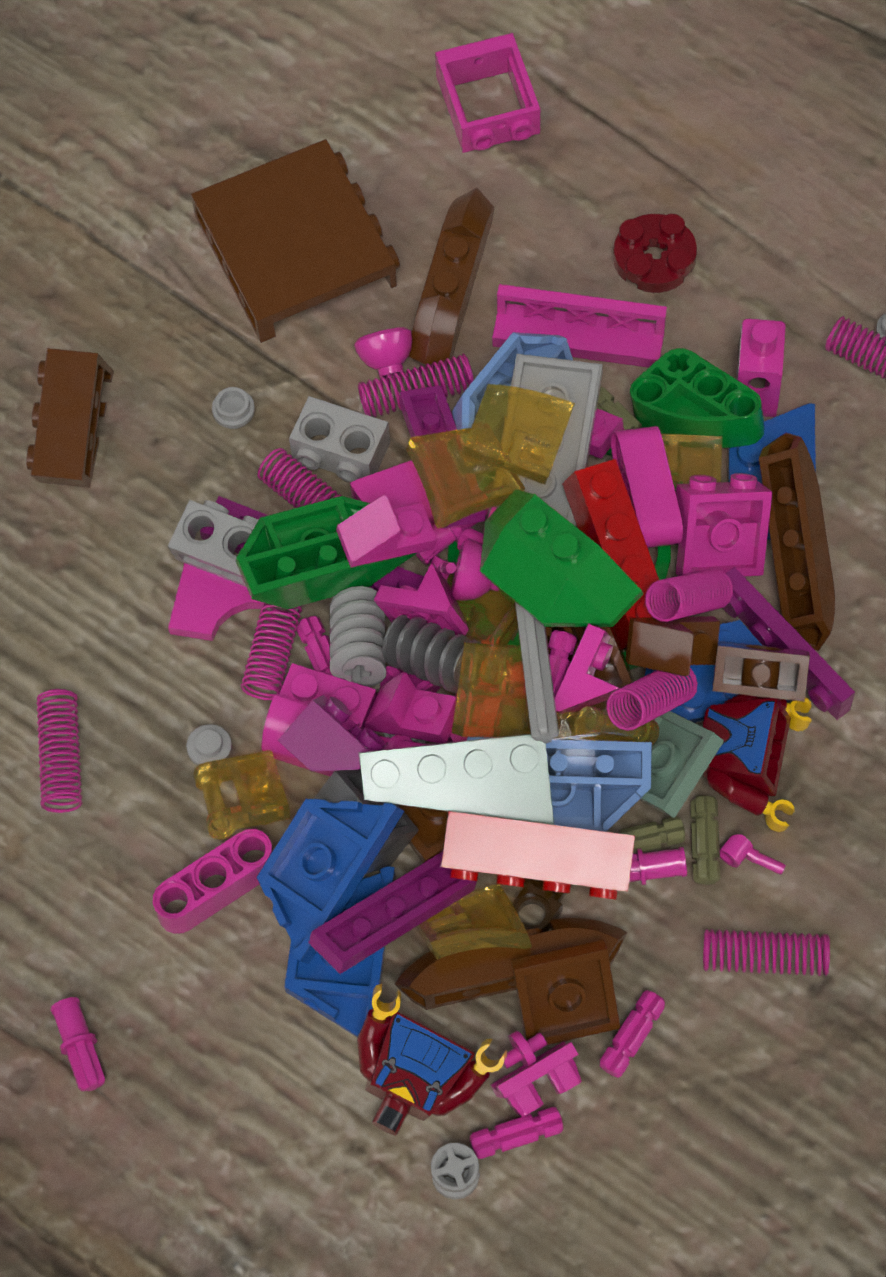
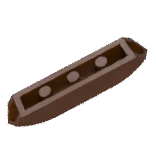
(451, 278)
(799, 539)
(489, 970)

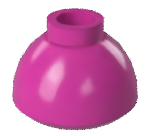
(385, 350)
(467, 580)

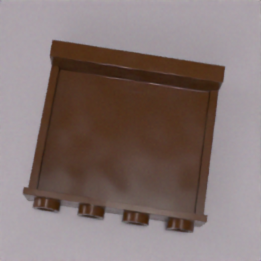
(293, 235)

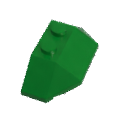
(299, 556)
(553, 566)

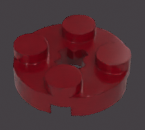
(655, 231)

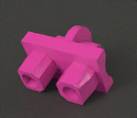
(555, 1063)

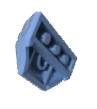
(501, 367)
(596, 780)

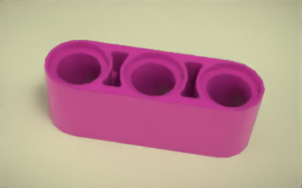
(649, 484)
(205, 901)

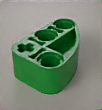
(696, 398)

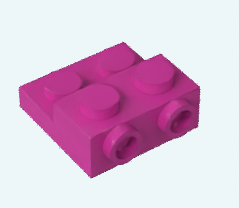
(723, 524)

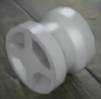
(452, 1161)

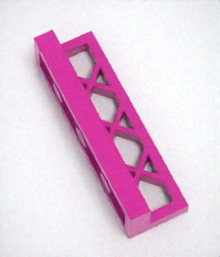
(589, 336)

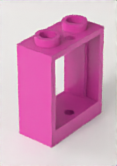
(496, 57)

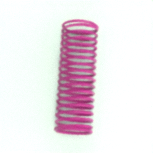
(843, 328)
(466, 367)
(279, 466)
(686, 589)
(262, 683)
(642, 687)
(57, 792)
(752, 940)

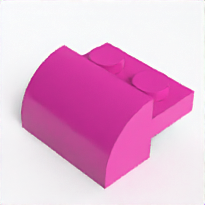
(297, 692)

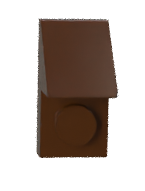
(673, 644)

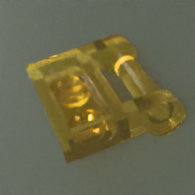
(595, 725)
(256, 788)

